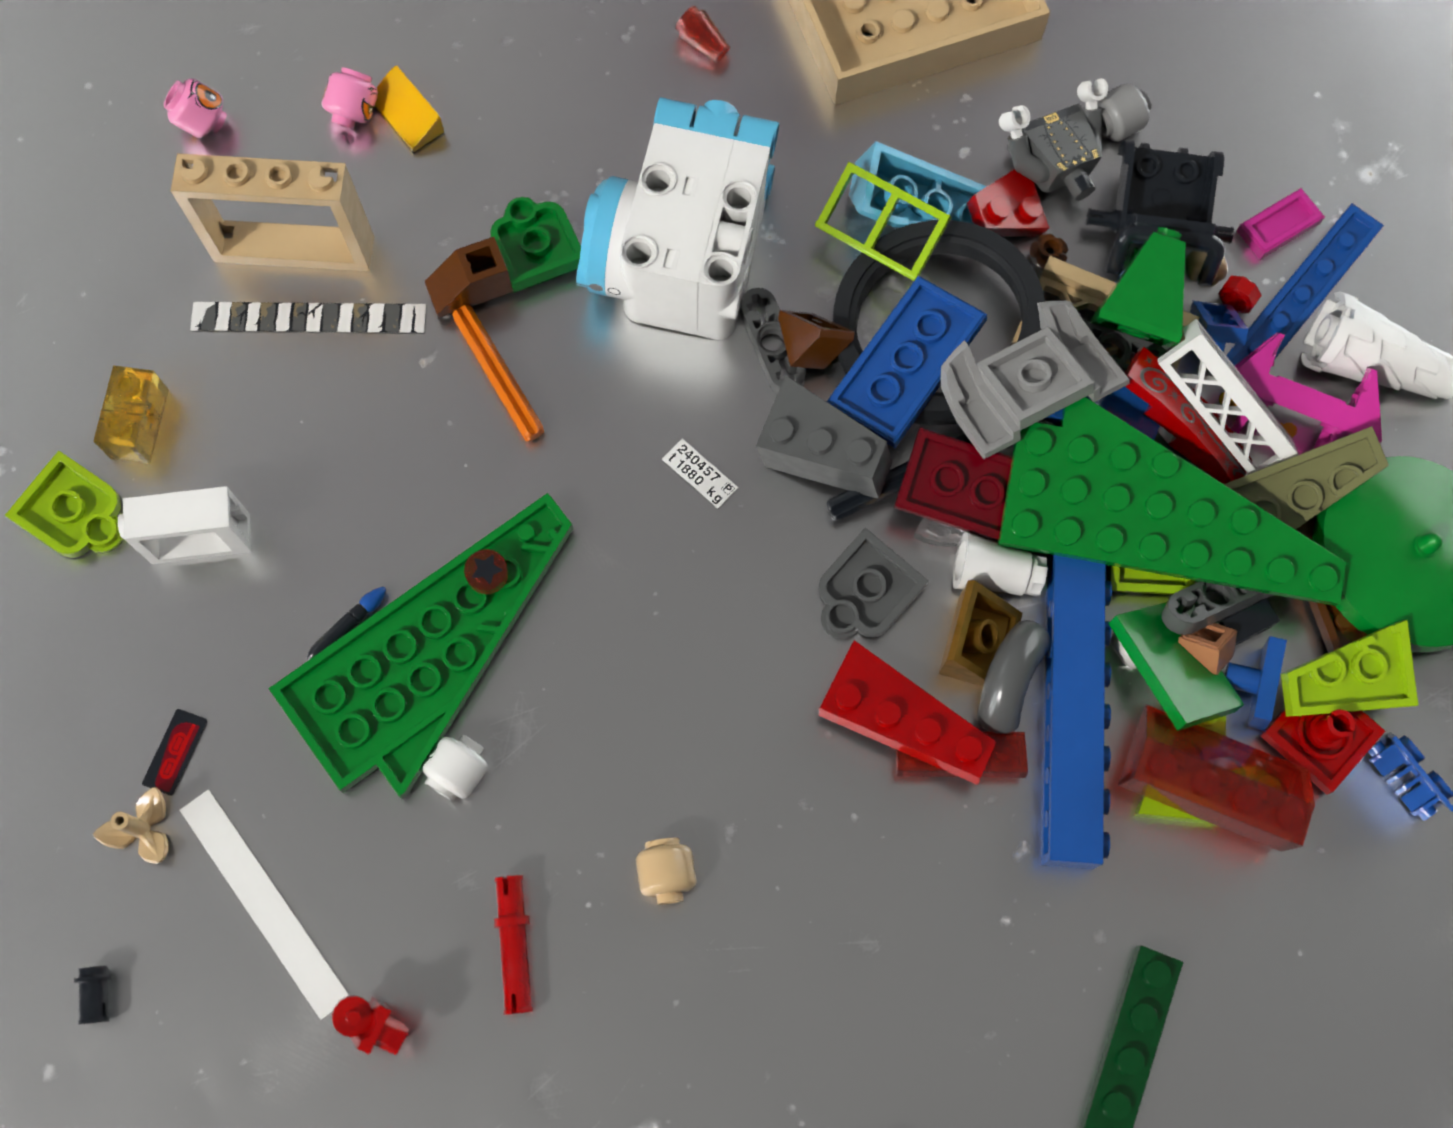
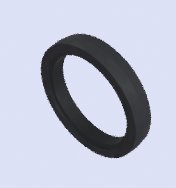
(957, 239)

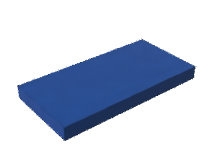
(904, 360)

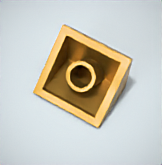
(976, 633)

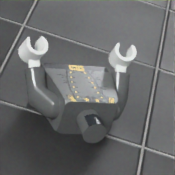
(1061, 145)

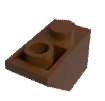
(469, 277)

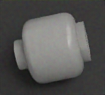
(1123, 112)

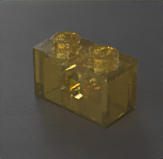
(131, 414)

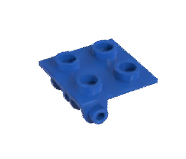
(1432, 786)

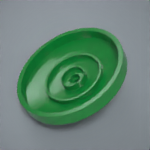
(1396, 551)

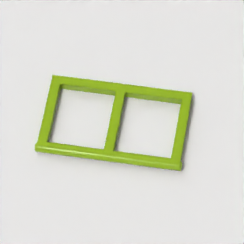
(896, 195)

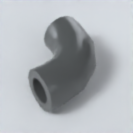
(1010, 676)

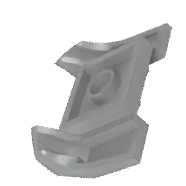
(1028, 379)

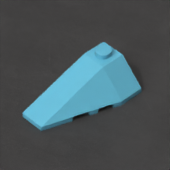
(918, 178)

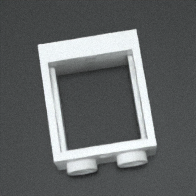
(186, 525)

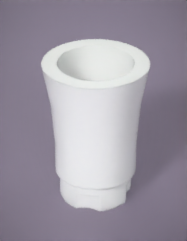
(998, 567)

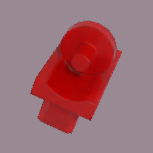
(368, 1024)

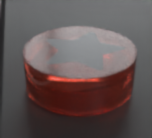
(486, 571)

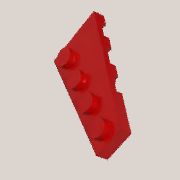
(898, 713)

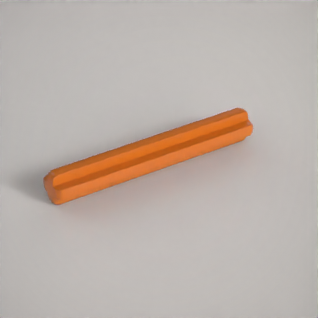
(498, 373)

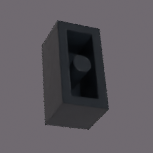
(1252, 621)

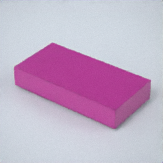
(1280, 223)

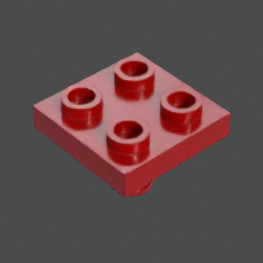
(1324, 743)

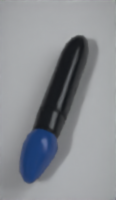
(349, 621)

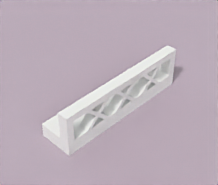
(1235, 388)

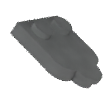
(867, 589)

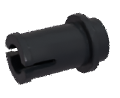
(93, 994)

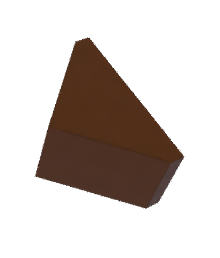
(812, 339)

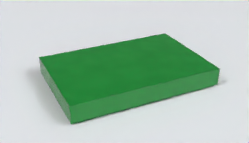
(1175, 677)

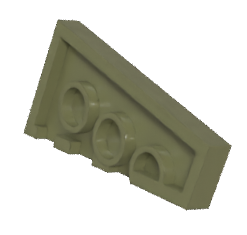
(1315, 479)

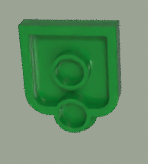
(535, 242)

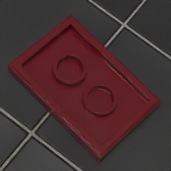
(955, 485)

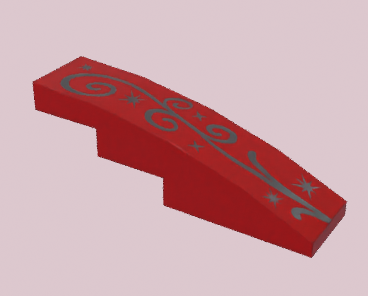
(1177, 415)

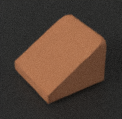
(1211, 646)

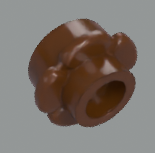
(1047, 241)

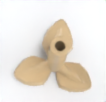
(125, 828)

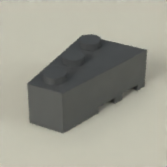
(822, 443)

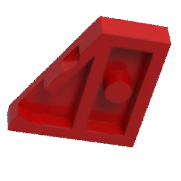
(1009, 207)

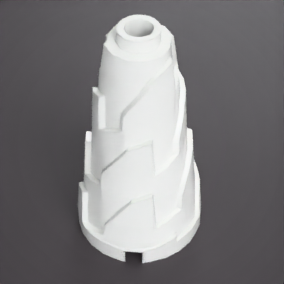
(1354, 337)

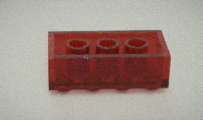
(1220, 781)

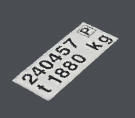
(700, 473)

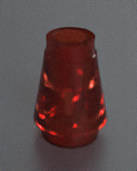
(702, 34)

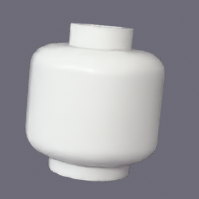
(455, 767)

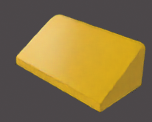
(407, 110)

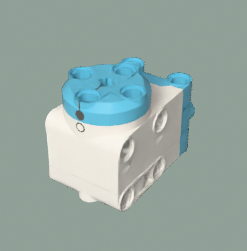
(689, 226)

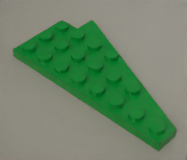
(1130, 503)
(408, 669)

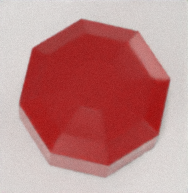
(1240, 293)

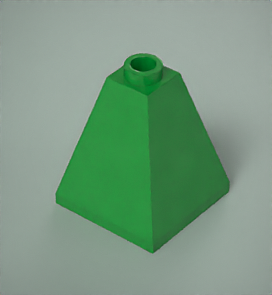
(1149, 292)

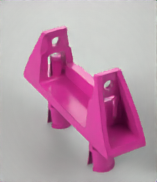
(1335, 416)

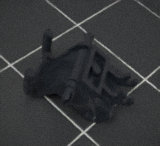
(1168, 193)

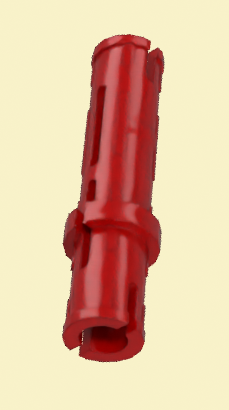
(513, 944)

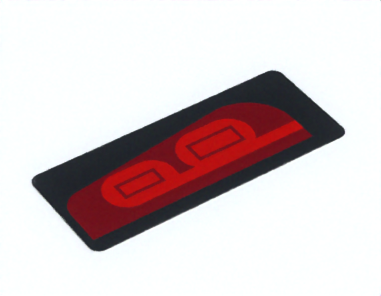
(174, 751)

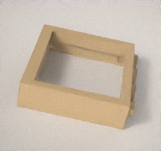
(274, 182)

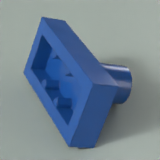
(1220, 322)
(1261, 681)

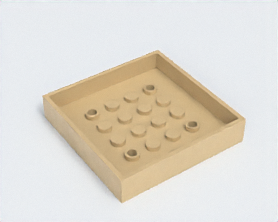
(909, 38)

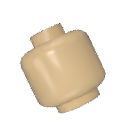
(666, 870)

